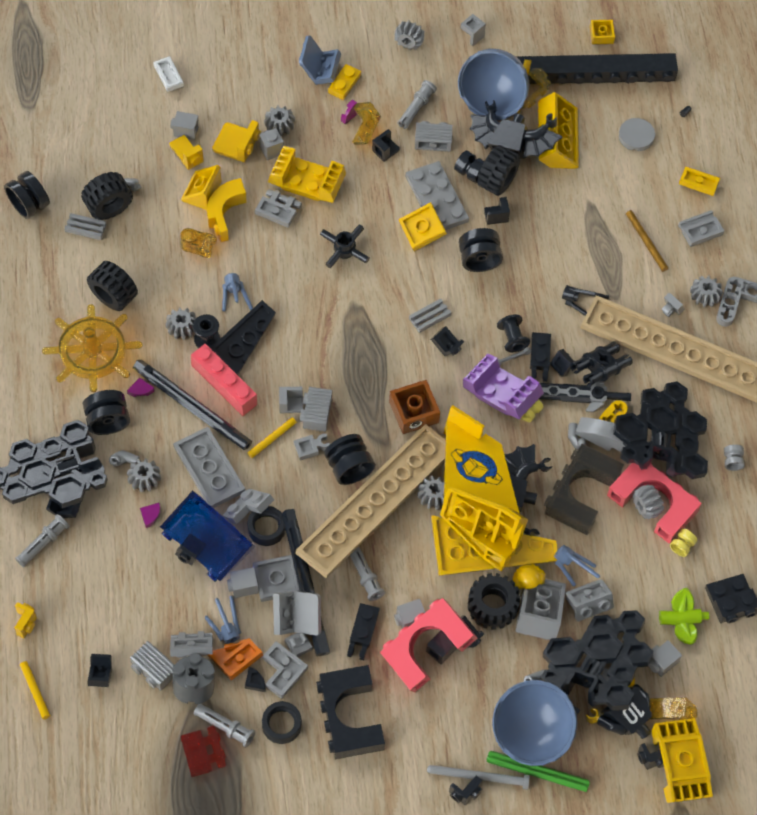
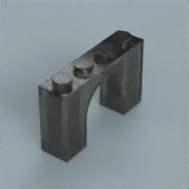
(585, 463)

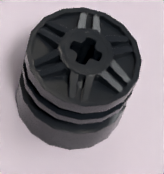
(349, 459)

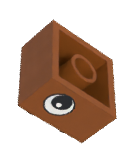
(414, 406)

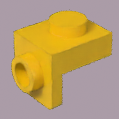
(26, 622)

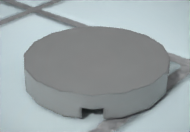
(636, 134)

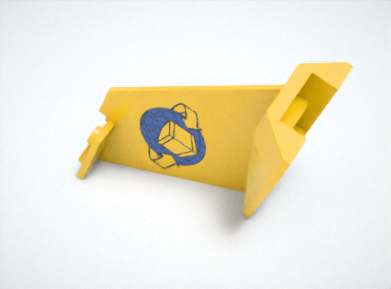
(479, 491)

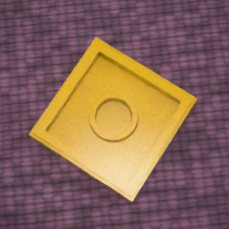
(422, 226)

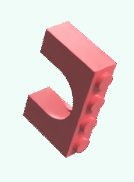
(682, 504)
(400, 651)

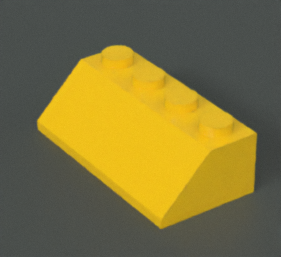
(565, 151)

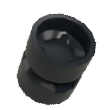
(469, 165)

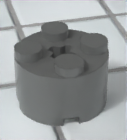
(193, 679)

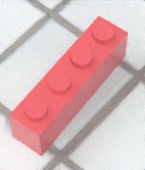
(223, 379)

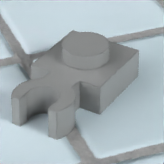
(308, 446)

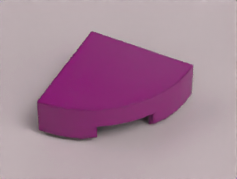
(350, 112)
(140, 388)
(150, 514)

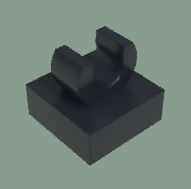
(561, 362)

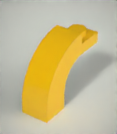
(223, 198)

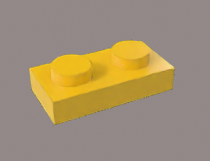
(344, 82)
(699, 181)

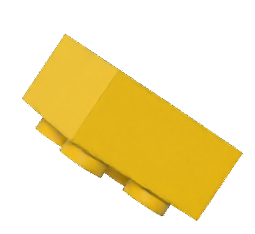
(602, 32)

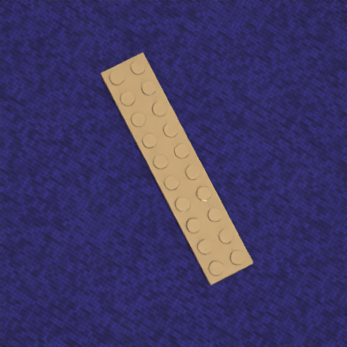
(672, 347)
(373, 502)

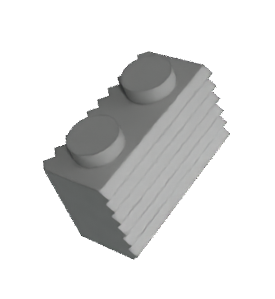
(433, 136)
(317, 409)
(152, 665)

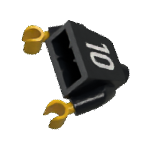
(627, 721)

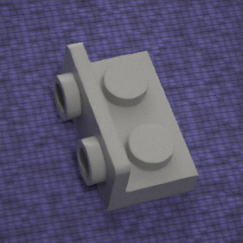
(590, 599)

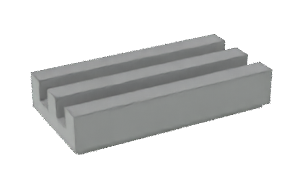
(87, 224)
(431, 312)

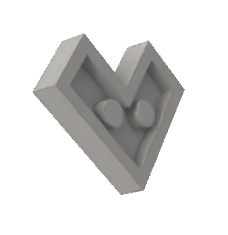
(249, 501)
(288, 669)

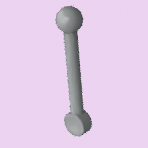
(526, 351)

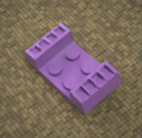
(502, 388)

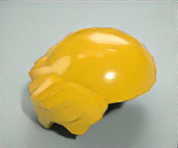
(528, 576)

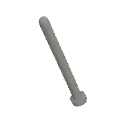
(485, 776)

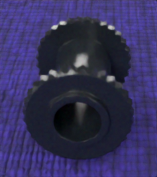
(510, 325)
(206, 330)

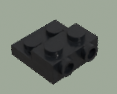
(732, 598)

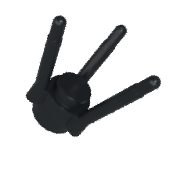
(572, 294)

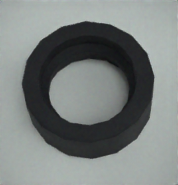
(266, 540)
(279, 707)

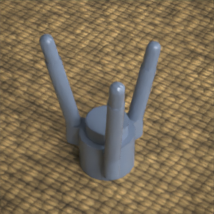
(233, 285)
(566, 556)
(229, 632)

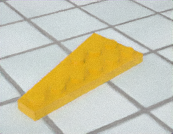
(457, 556)

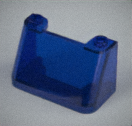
(207, 535)

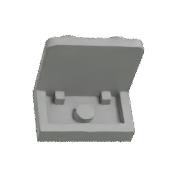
(297, 612)

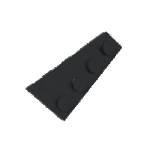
(242, 339)

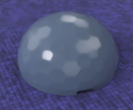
(490, 77)
(534, 723)

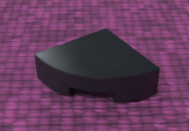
(255, 681)

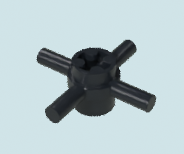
(344, 245)

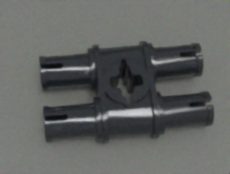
(601, 363)

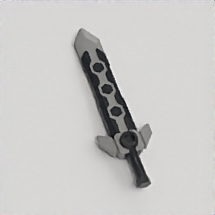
(595, 394)

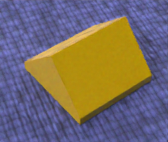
(202, 186)

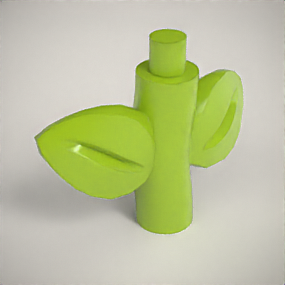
(683, 616)

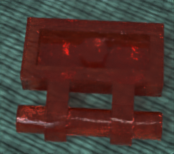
(196, 752)

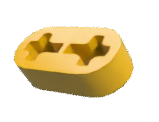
(609, 412)

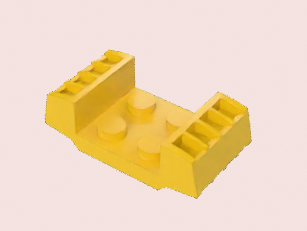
(307, 177)
(683, 760)

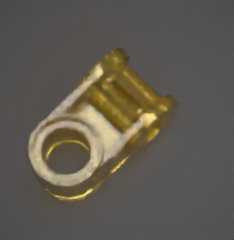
(199, 242)

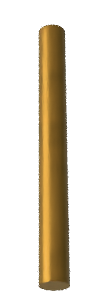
(647, 241)

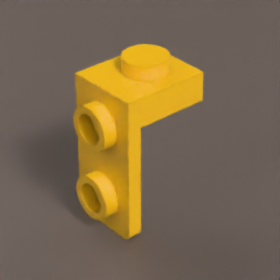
(189, 155)

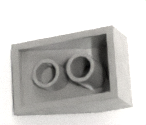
(541, 610)

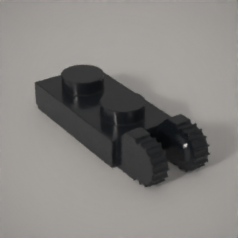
(540, 354)
(363, 629)

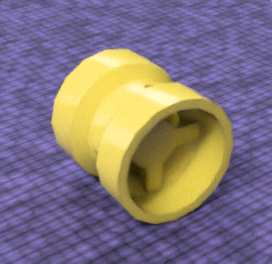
(530, 414)
(684, 541)

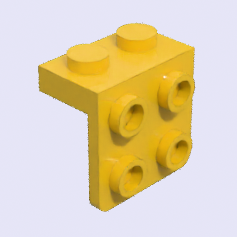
(236, 140)

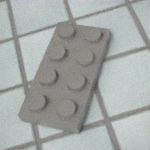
(433, 186)
(209, 467)

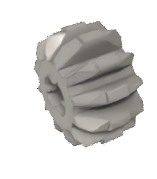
(409, 35)
(280, 119)
(706, 291)
(180, 323)
(138, 481)
(426, 492)
(648, 501)

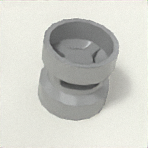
(734, 457)

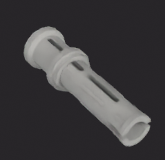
(420, 98)
(48, 534)
(368, 579)
(231, 731)

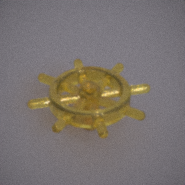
(92, 347)

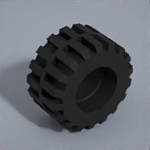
(498, 170)
(107, 195)
(112, 286)
(497, 586)

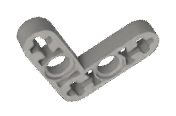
(740, 292)

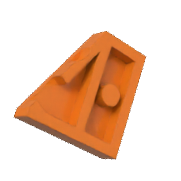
(236, 657)

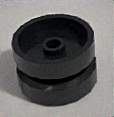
(26, 194)
(480, 250)
(106, 412)

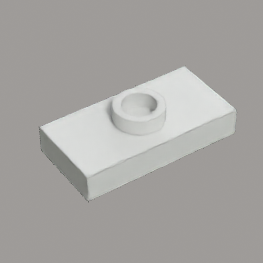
(168, 74)

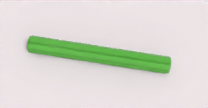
(539, 771)

